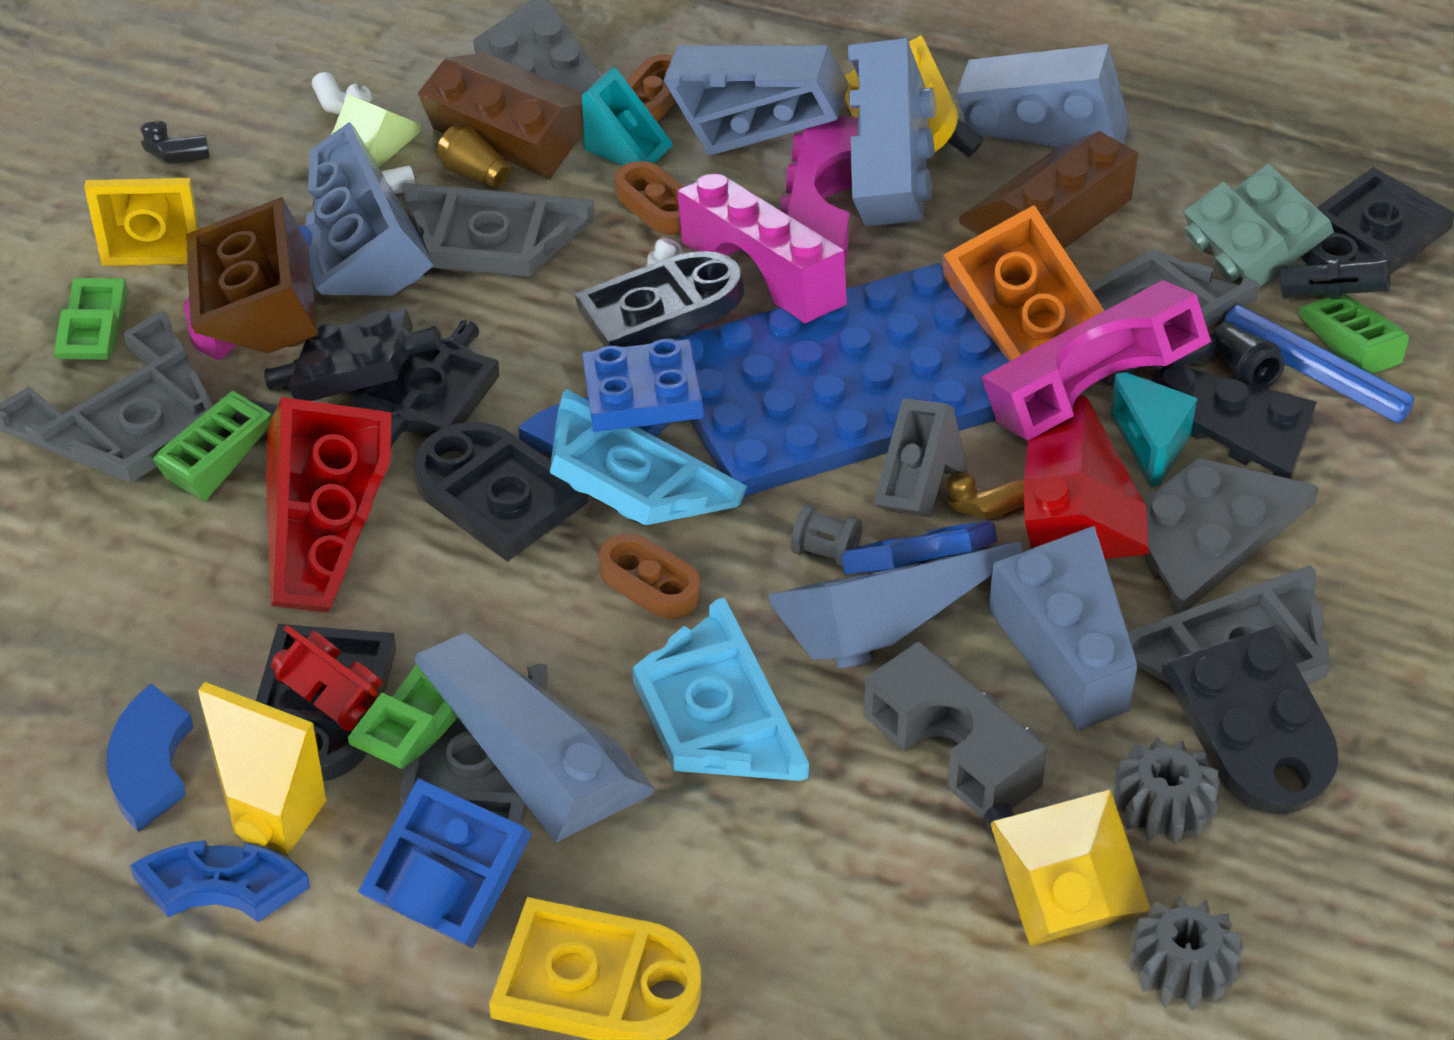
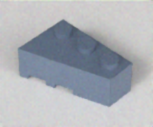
(754, 91)
(891, 135)

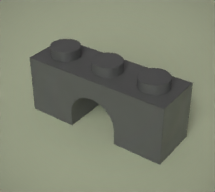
(926, 698)

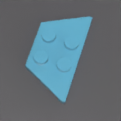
(635, 469)
(716, 704)

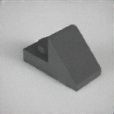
(920, 450)

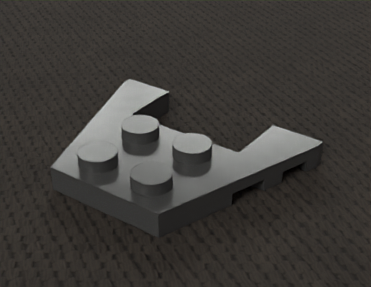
(128, 421)

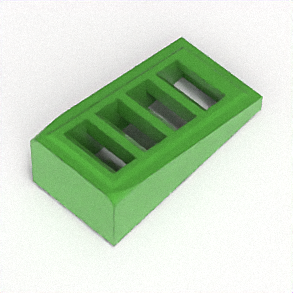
(1372, 347)
(214, 466)

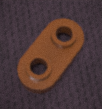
(650, 85)
(650, 195)
(656, 576)

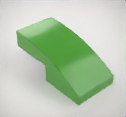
(92, 319)
(404, 724)

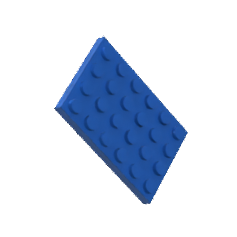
(828, 391)

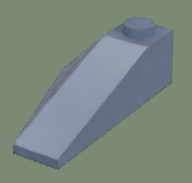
(357, 224)
(880, 608)
(543, 748)

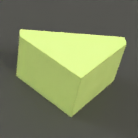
(379, 128)

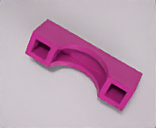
(820, 171)
(797, 263)
(1140, 331)

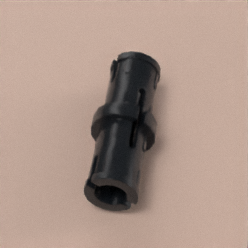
(1299, 282)

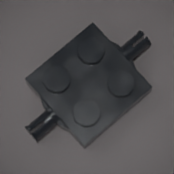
(353, 355)
(434, 386)

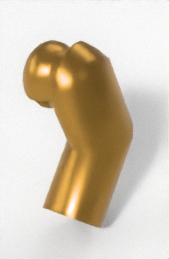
(983, 503)

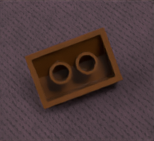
(511, 108)
(1069, 187)
(252, 280)

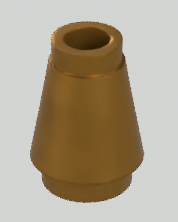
(471, 156)

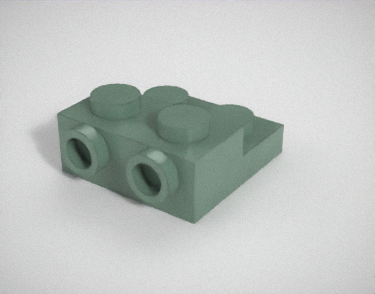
(1255, 226)

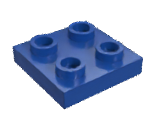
(642, 385)
(445, 863)

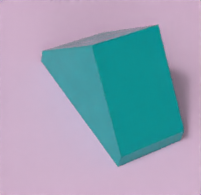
(619, 123)
(1152, 422)

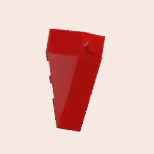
(1081, 483)
(319, 493)

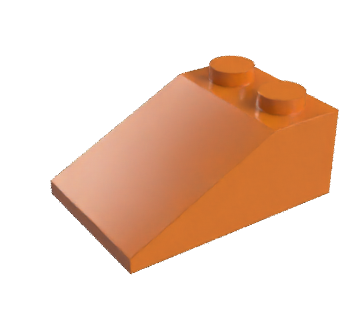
(1020, 284)

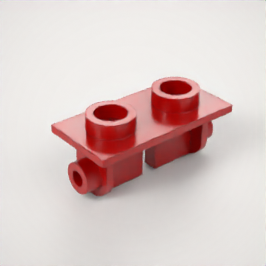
(312, 664)

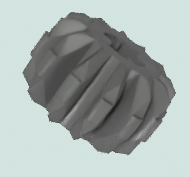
(1166, 790)
(1185, 952)

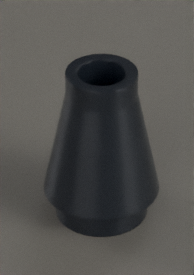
(1249, 356)

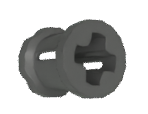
(810, 523)

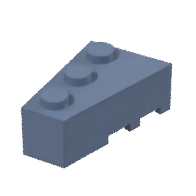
(1044, 96)
(1068, 625)

